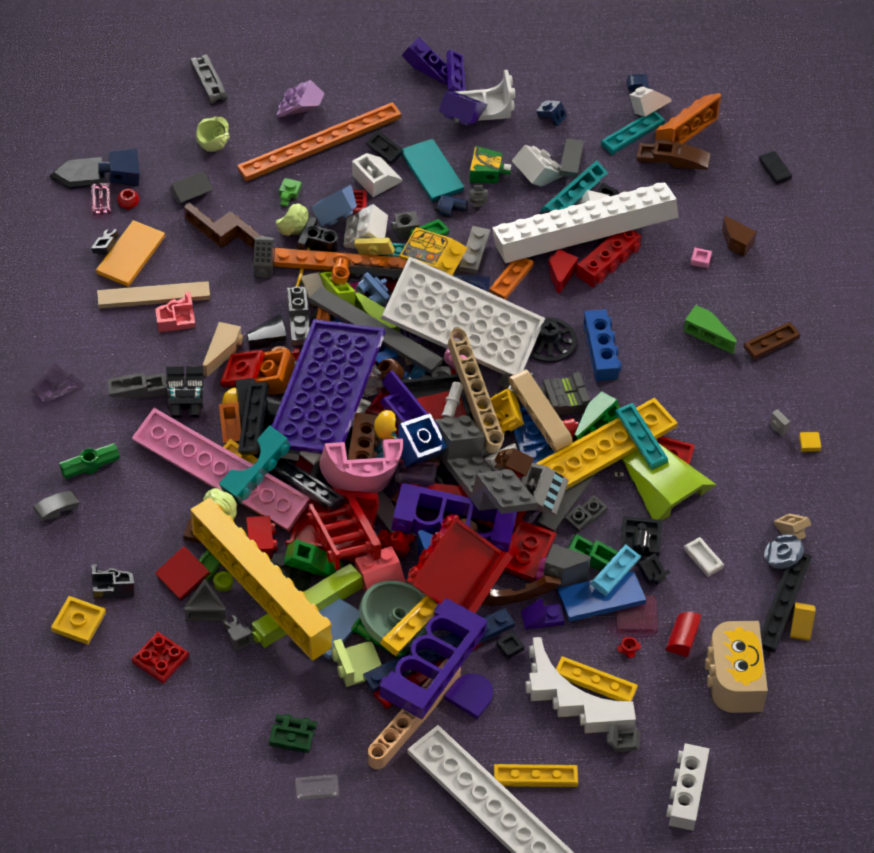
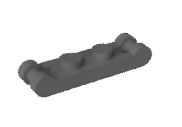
(208, 78)

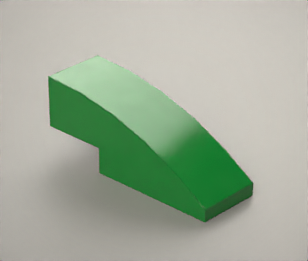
(599, 552)

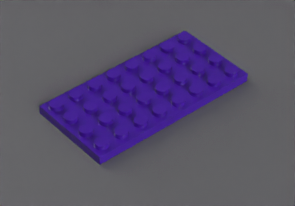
(327, 384)

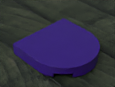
(471, 694)

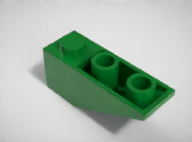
(309, 558)

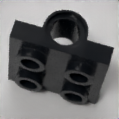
(641, 535)

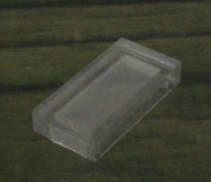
(317, 787)

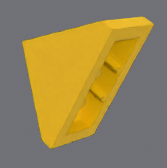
(802, 621)

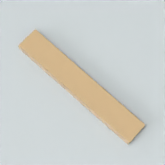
(152, 294)

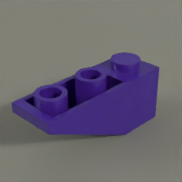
(425, 60)

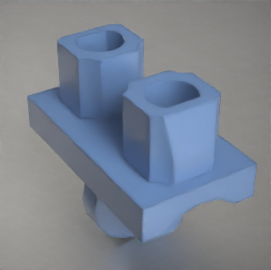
(374, 287)

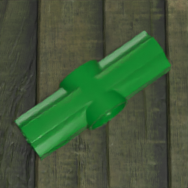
(89, 461)

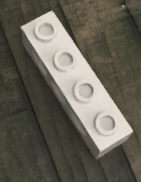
(680, 815)

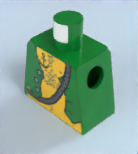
(487, 166)

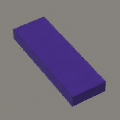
(455, 71)

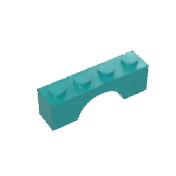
(242, 482)

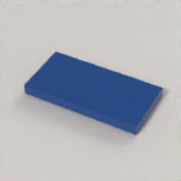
(586, 601)

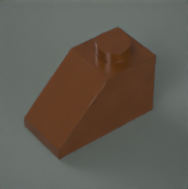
(738, 236)

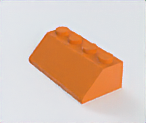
(691, 120)

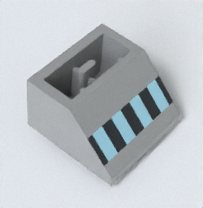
(545, 487)

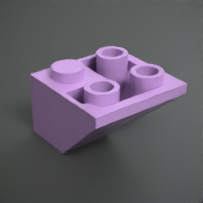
(300, 99)

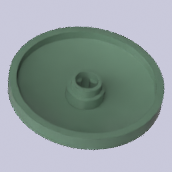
(386, 606)

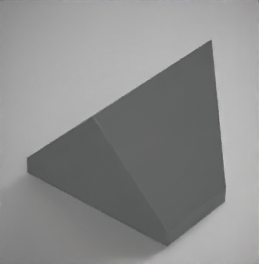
(204, 605)

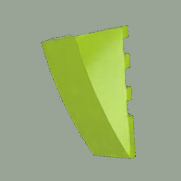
(666, 484)

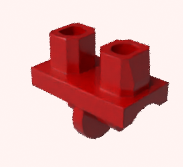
(398, 540)

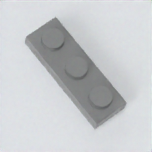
(476, 246)

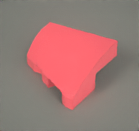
(176, 315)

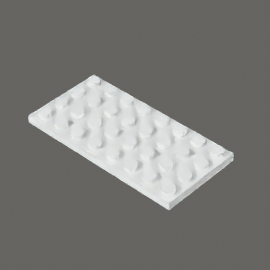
(436, 303)

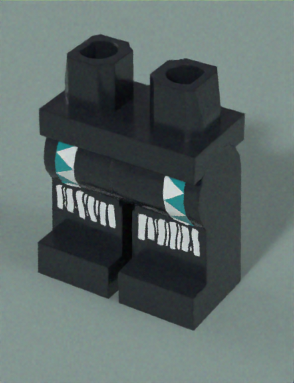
(185, 397)

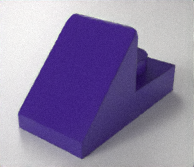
(542, 616)

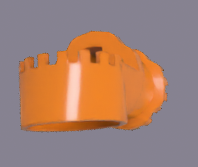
(340, 272)

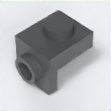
(623, 740)

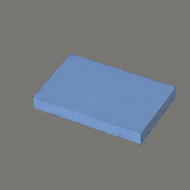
(342, 619)

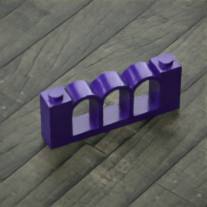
(413, 496)
(415, 698)

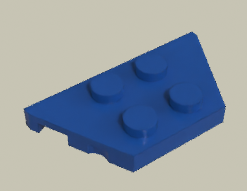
(529, 437)

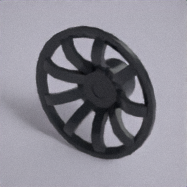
(550, 335)

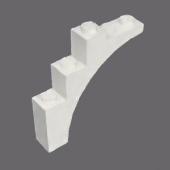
(593, 712)

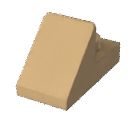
(793, 525)

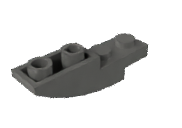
(298, 315)

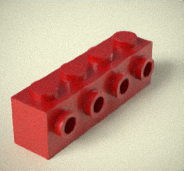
(608, 257)

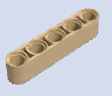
(540, 410)

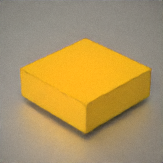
(810, 441)

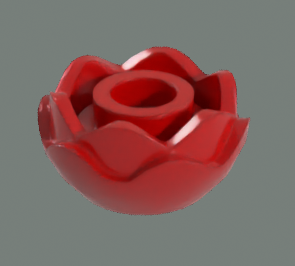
(128, 199)

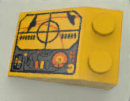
(434, 250)

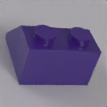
(461, 107)

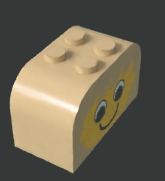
(737, 667)

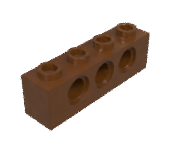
(363, 437)

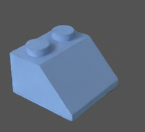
(334, 206)

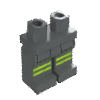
(566, 394)

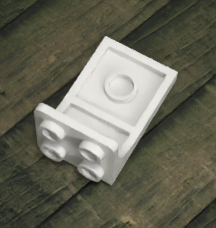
(498, 99)

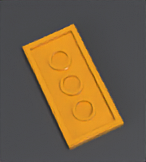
(130, 253)

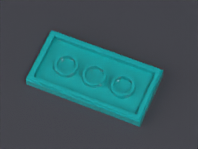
(432, 170)

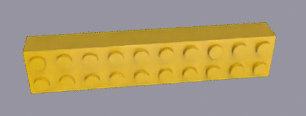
(262, 579)

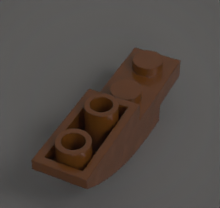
(673, 152)

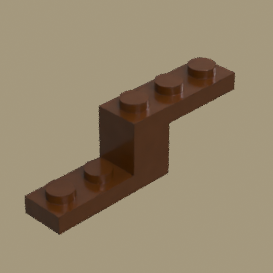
(224, 229)

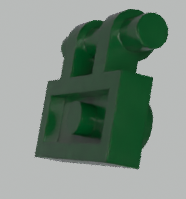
(292, 738)

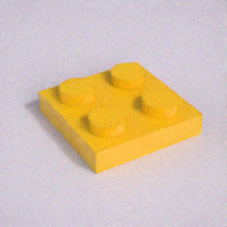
(78, 620)

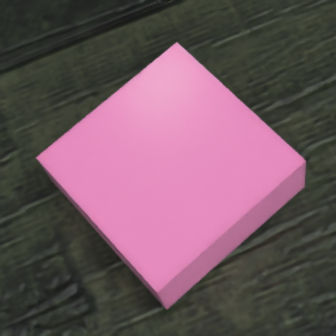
(701, 258)

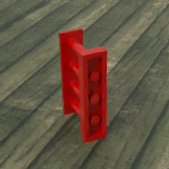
(357, 520)

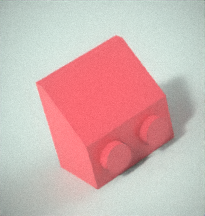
(379, 570)

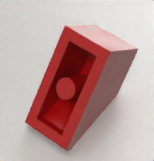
(562, 269)

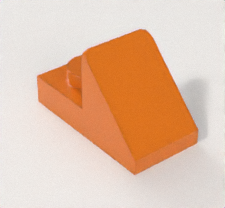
(230, 421)

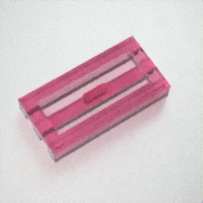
(101, 209)

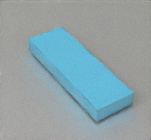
(615, 570)

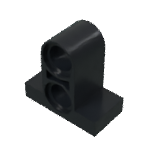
(317, 238)

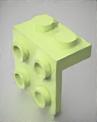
(354, 661)

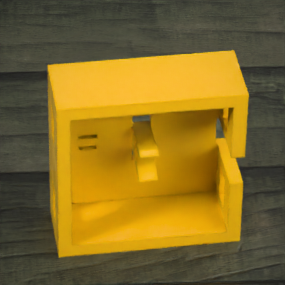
(506, 406)

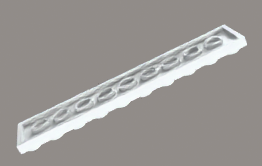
(483, 795)

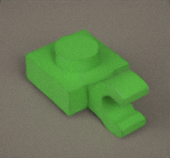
(288, 190)

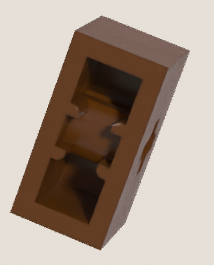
(514, 460)

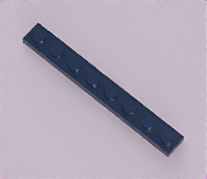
(496, 624)

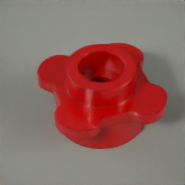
(629, 642)

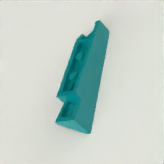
(577, 188)

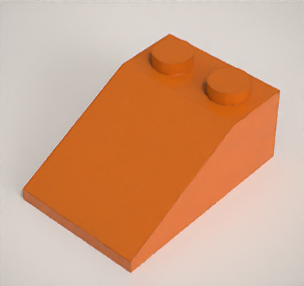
(276, 370)

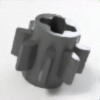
(478, 195)

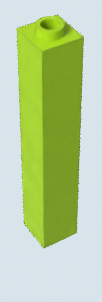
(335, 587)

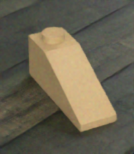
(224, 343)

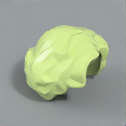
(212, 133)
(293, 221)
(224, 499)

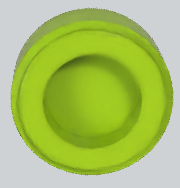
(223, 581)

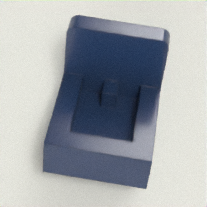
(552, 109)

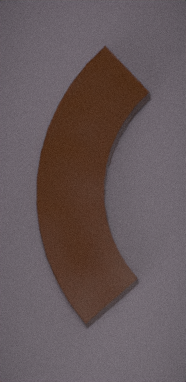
(531, 590)

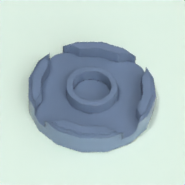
(784, 551)

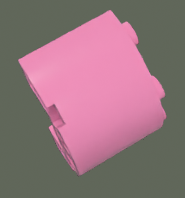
(360, 474)

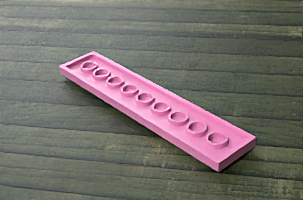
(212, 463)

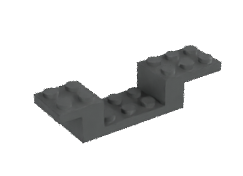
(465, 462)

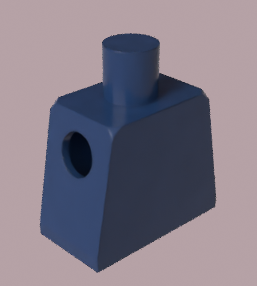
(122, 167)

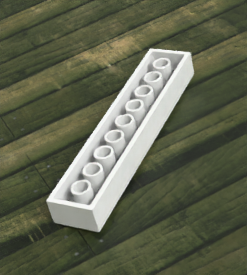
(585, 222)

